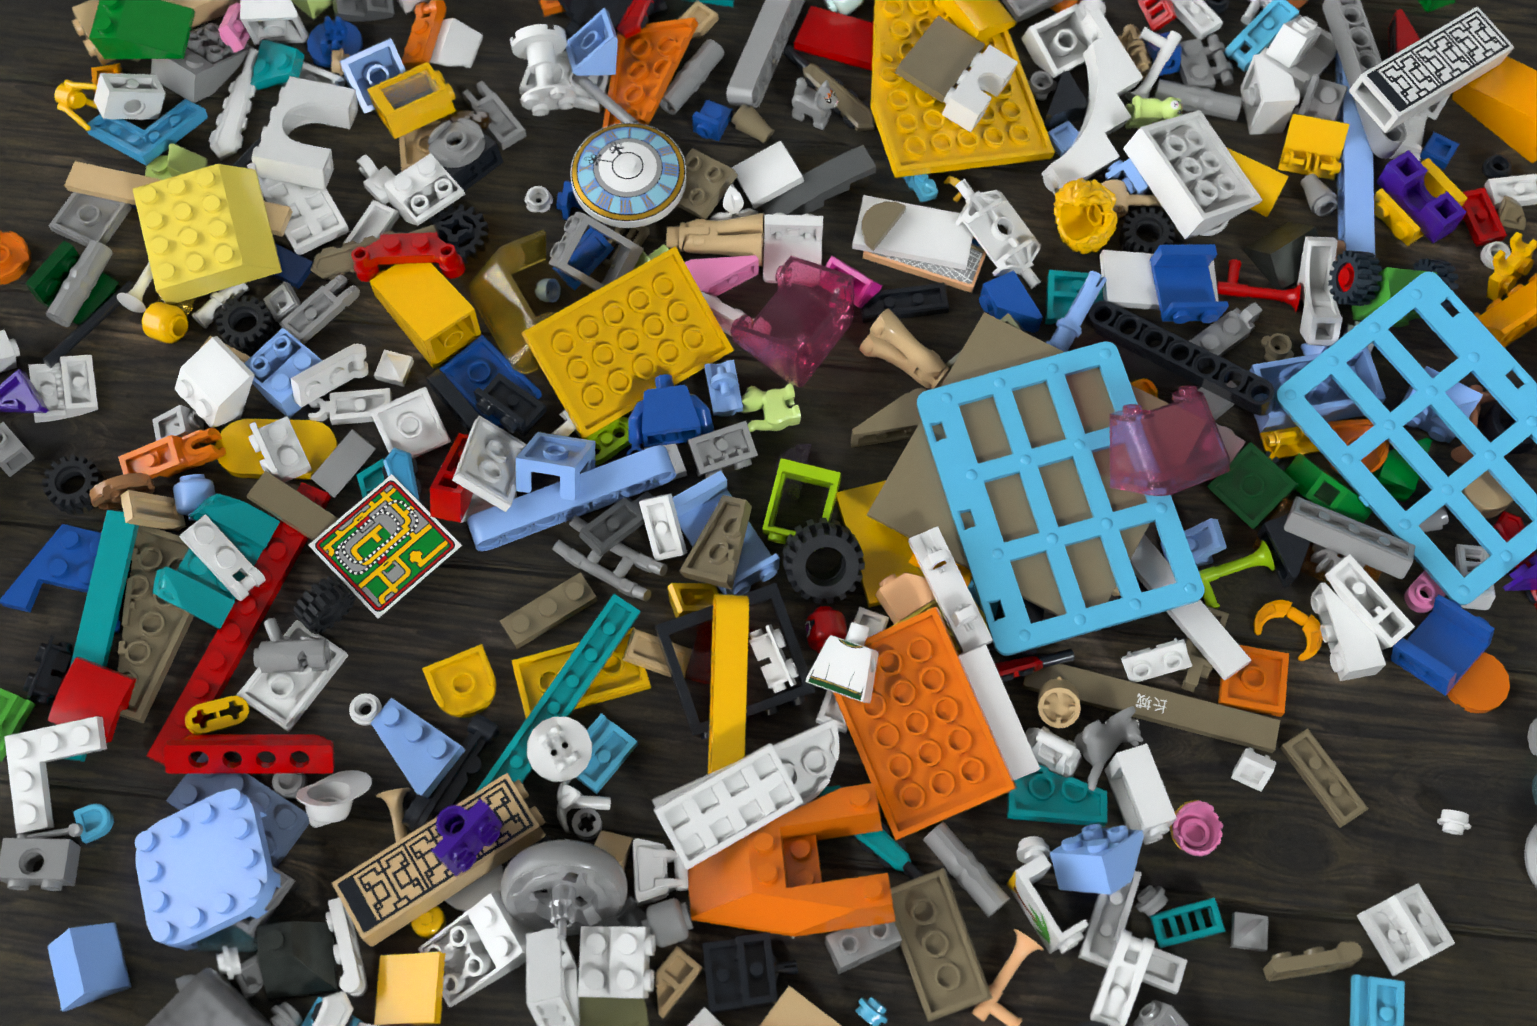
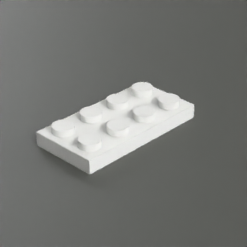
(313, 216)
(728, 806)

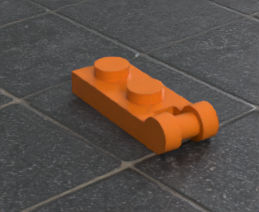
(424, 33)

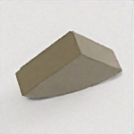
(1511, 213)

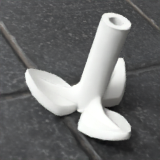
(732, 203)
(570, 798)

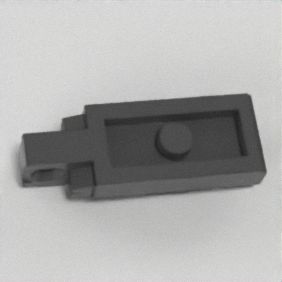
(614, 524)

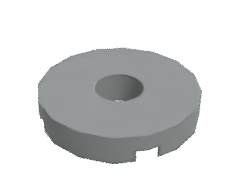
(461, 154)

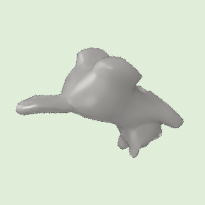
(1101, 740)

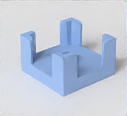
(557, 457)

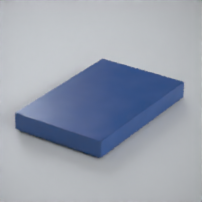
(478, 367)

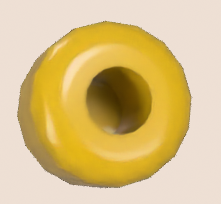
(429, 923)

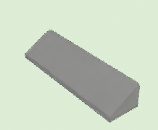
(1350, 537)

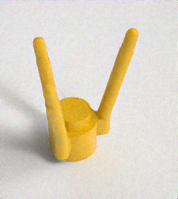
(71, 96)

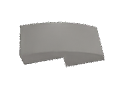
(343, 463)

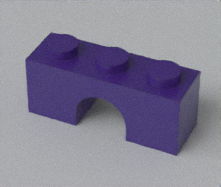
(1405, 185)

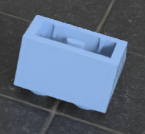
(276, 365)
(1097, 859)

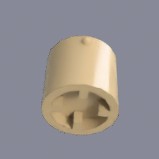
(1059, 703)

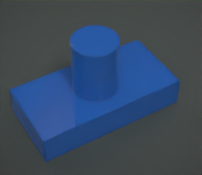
(587, 256)

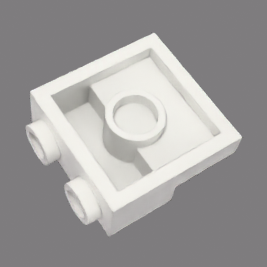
(615, 962)

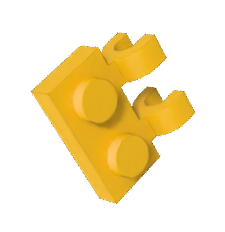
(1511, 269)

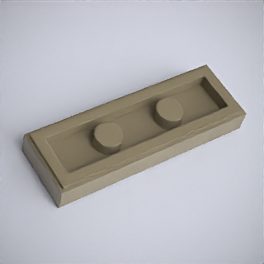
(1323, 778)

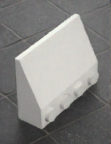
(1191, 173)

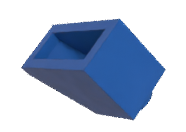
(1009, 296)

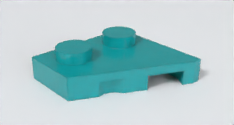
(275, 64)
(1062, 291)

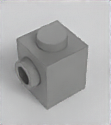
(12, 452)

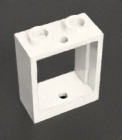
(1140, 793)
(551, 980)

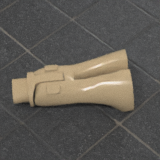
(723, 237)
(895, 344)

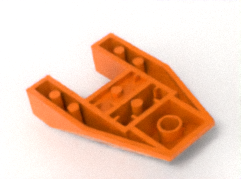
(775, 875)

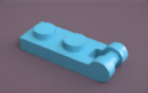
(1260, 32)

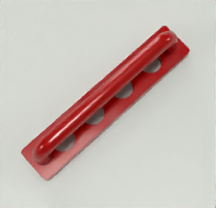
(317, 747)

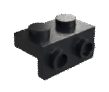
(510, 404)

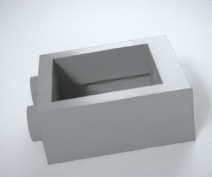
(575, 227)

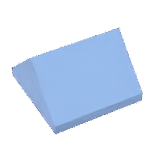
(594, 47)
(371, 68)
(88, 964)

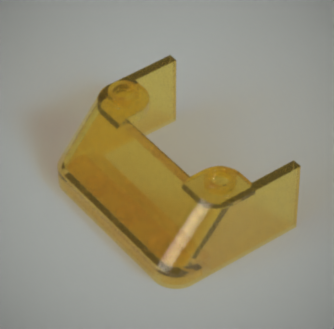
(504, 304)

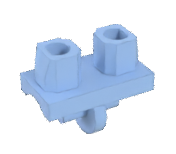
(723, 388)

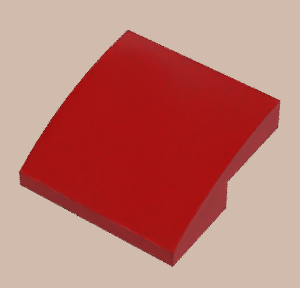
(92, 692)

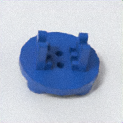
(333, 32)

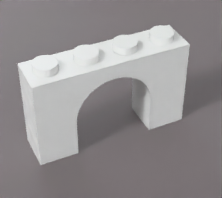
(301, 104)

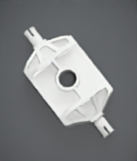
(1006, 251)

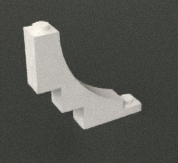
(1109, 76)

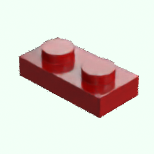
(1482, 218)

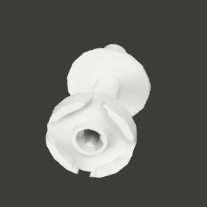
(540, 47)

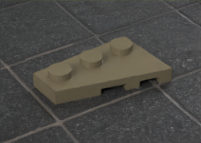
(720, 544)

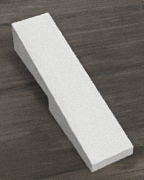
(999, 711)

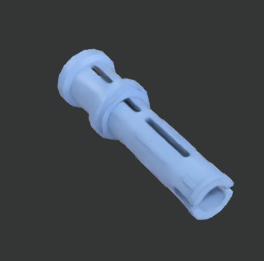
(1069, 327)

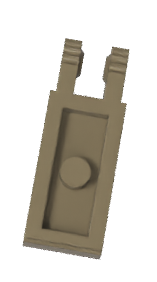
(1313, 961)

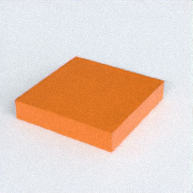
(1259, 685)

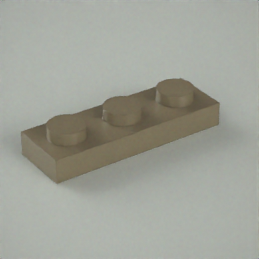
(548, 610)

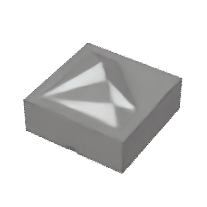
(282, 301)
(1249, 931)

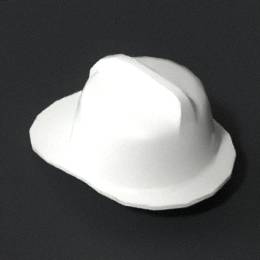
(333, 796)

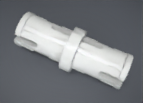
(210, 309)

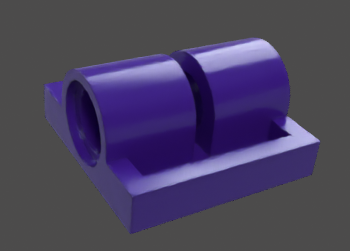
(465, 835)

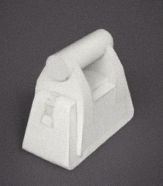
(1054, 751)
(650, 872)

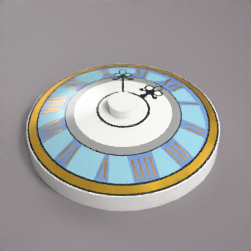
(628, 175)

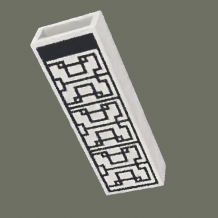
(1430, 69)

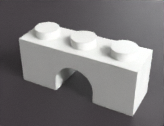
(988, 73)

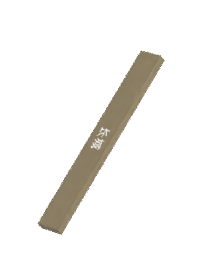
(1164, 707)

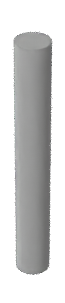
(606, 101)

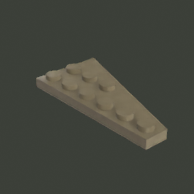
(150, 624)

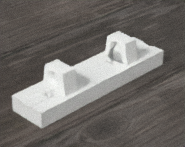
(950, 590)

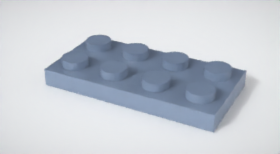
(283, 819)

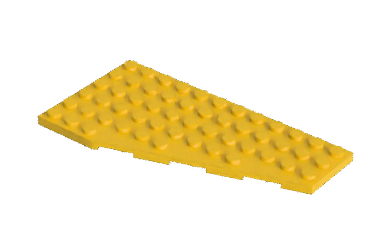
(912, 121)

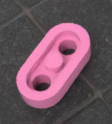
(1415, 600)

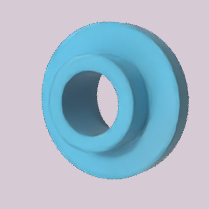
(872, 1011)

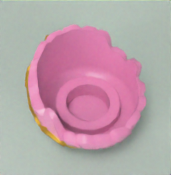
(1196, 828)

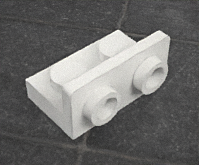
(280, 449)

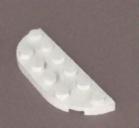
(806, 757)

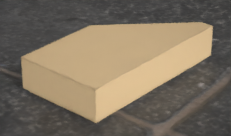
(674, 979)

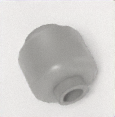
(668, 922)

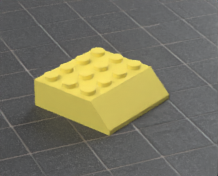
(206, 231)

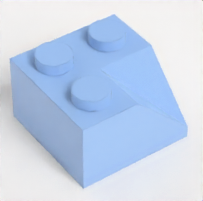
(1430, 422)

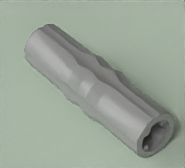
(691, 76)
(1201, 99)
(79, 283)
(966, 869)

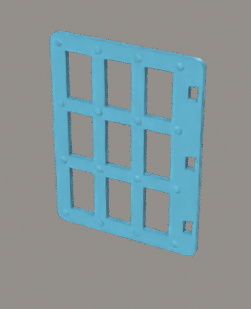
(1476, 353)
(983, 544)

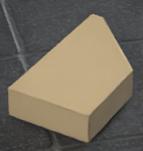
(705, 17)

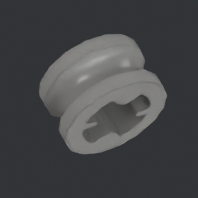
(597, 824)

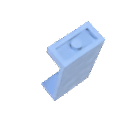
(693, 512)

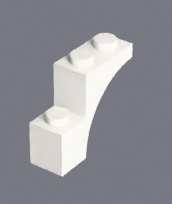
(1320, 315)

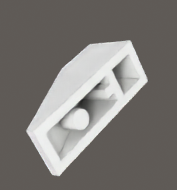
(1368, 602)

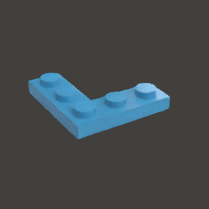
(153, 141)

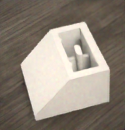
(422, 190)

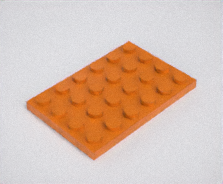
(924, 729)

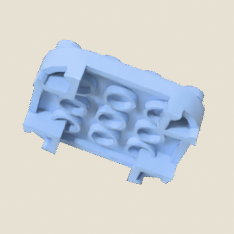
(205, 869)

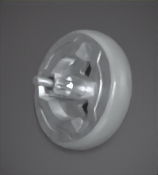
(567, 872)

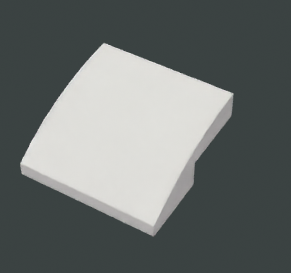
(768, 174)
(65, 388)
(1405, 929)

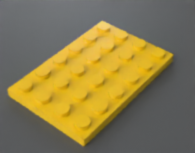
(623, 337)

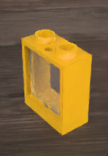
(412, 99)

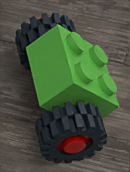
(1366, 286)

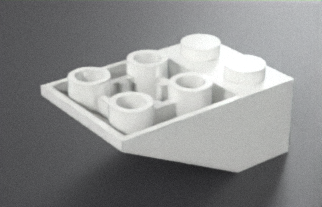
(479, 948)

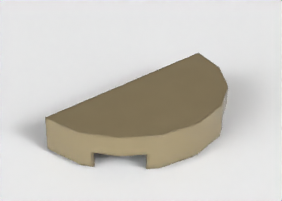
(879, 221)

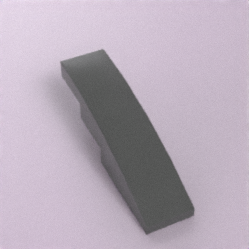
(823, 183)

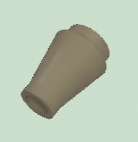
(751, 123)

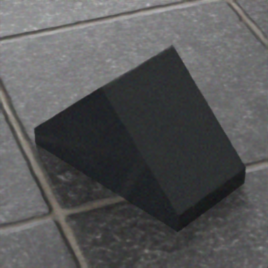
(1067, 103)

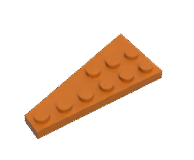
(647, 66)

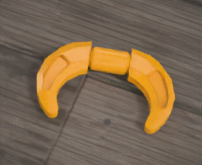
(1310, 624)

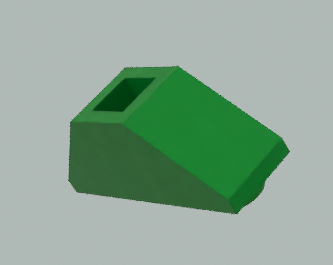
(1326, 490)

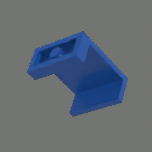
(1185, 283)
(1443, 645)

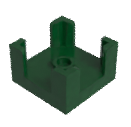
(1252, 486)

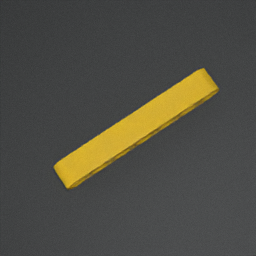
(728, 680)

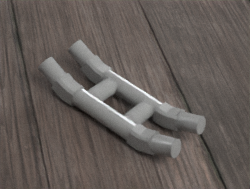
(614, 578)

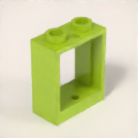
(802, 473)

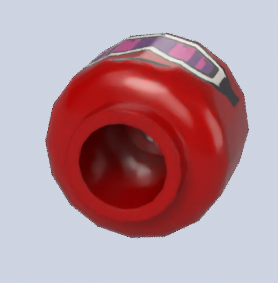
(822, 624)

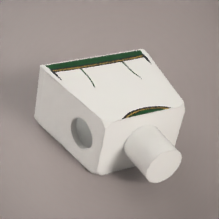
(846, 665)

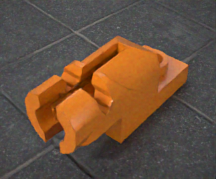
(173, 454)

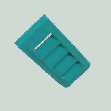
(1209, 904)

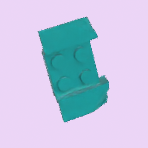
(193, 584)

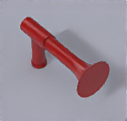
(1232, 288)

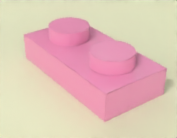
(232, 29)

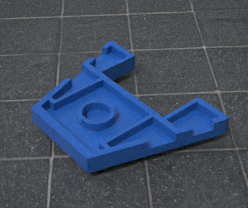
(63, 562)

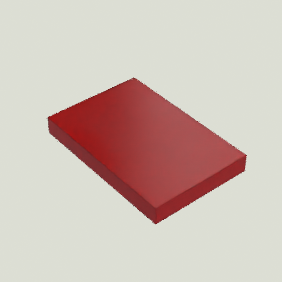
(836, 37)

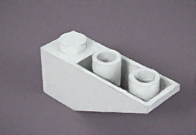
(1350, 641)

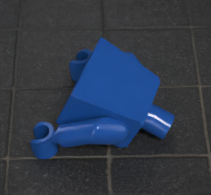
(667, 416)

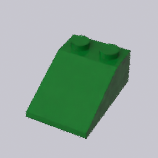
(141, 29)

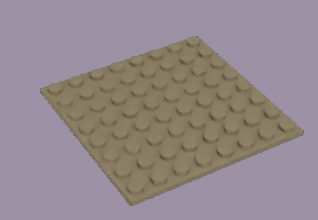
(916, 501)

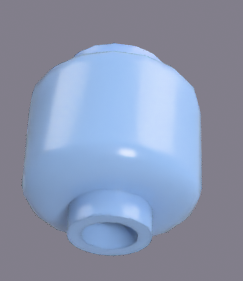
(191, 493)

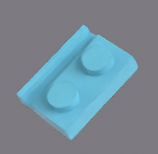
(609, 751)
(1376, 1002)

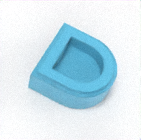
(96, 821)

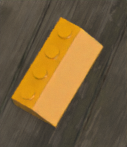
(1514, 315)

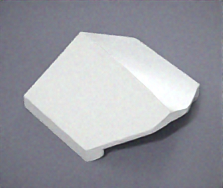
(456, 44)

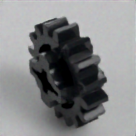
(454, 230)

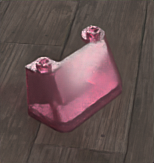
(799, 321)
(1167, 446)

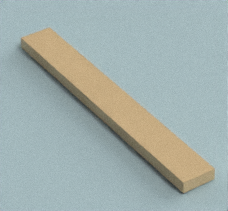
(119, 187)

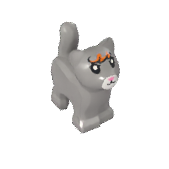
(813, 102)

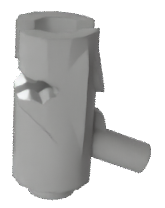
(290, 655)

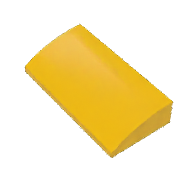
(978, 17)

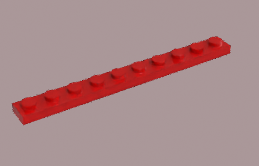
(237, 630)

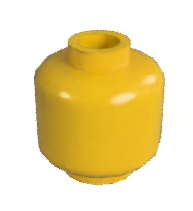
(164, 322)

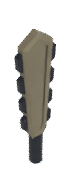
(855, 113)

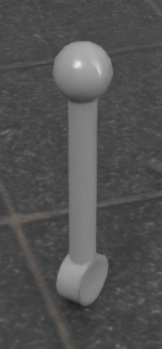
(73, 830)

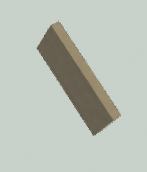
(938, 946)

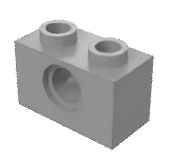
(21, 854)
(857, 945)

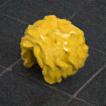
(1085, 215)

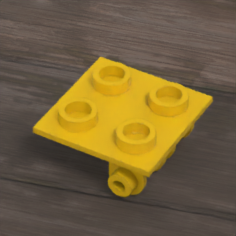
(1313, 146)

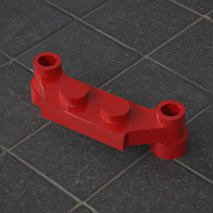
(407, 249)

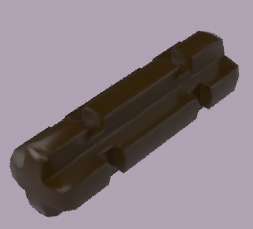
(480, 117)

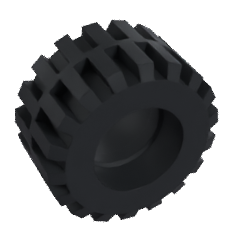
(827, 584)

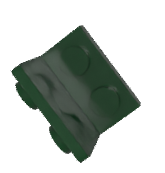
(49, 278)

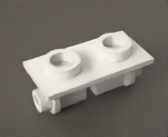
(771, 646)
(1156, 662)

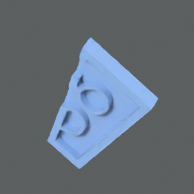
(416, 746)

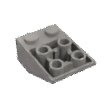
(205, 65)

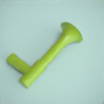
(1260, 557)

